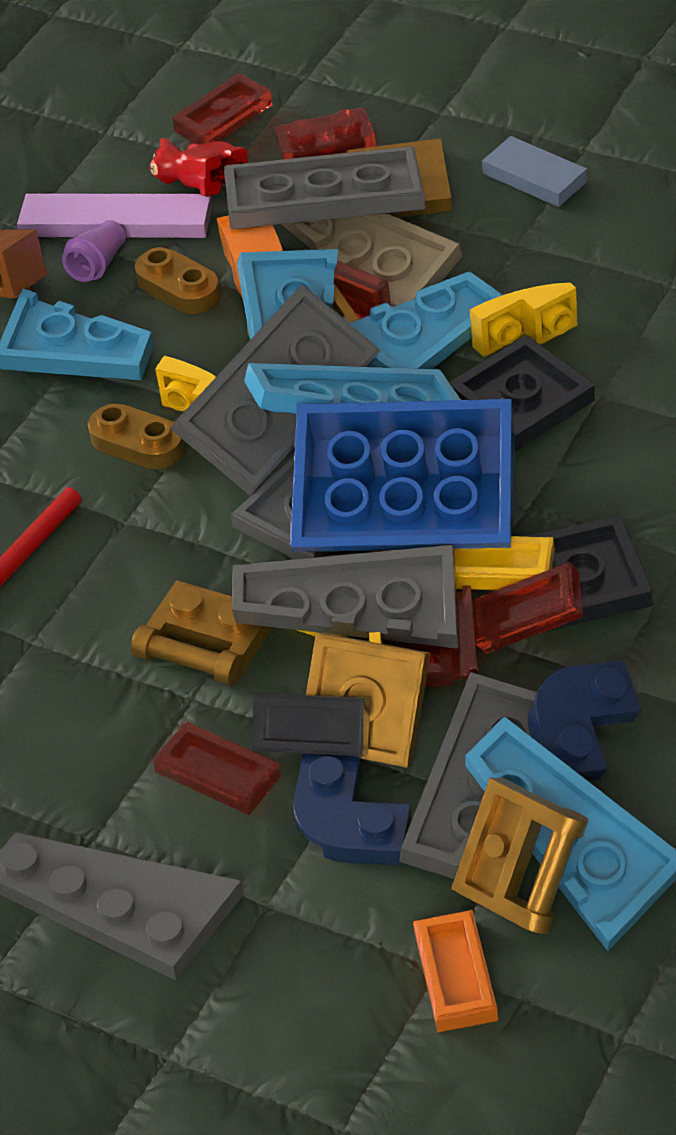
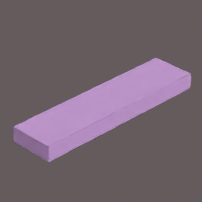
(137, 213)

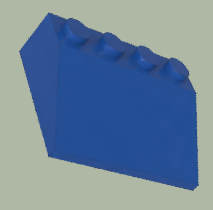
(403, 475)

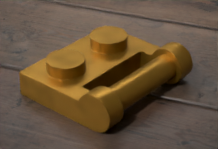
(203, 620)
(503, 846)

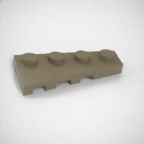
(385, 248)

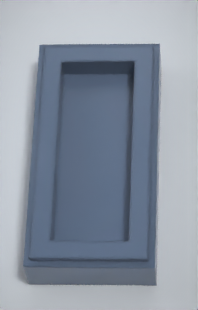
(534, 171)

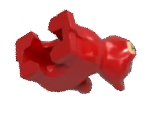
(197, 166)

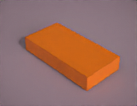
(455, 971)

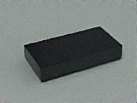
(310, 724)

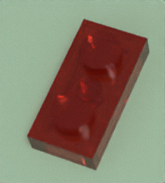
(222, 110)
(325, 134)

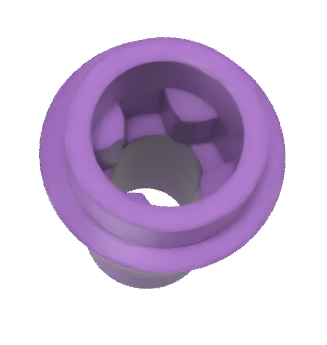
(92, 252)

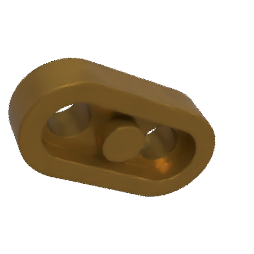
(177, 280)
(135, 436)

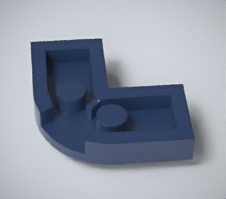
(574, 703)
(337, 823)

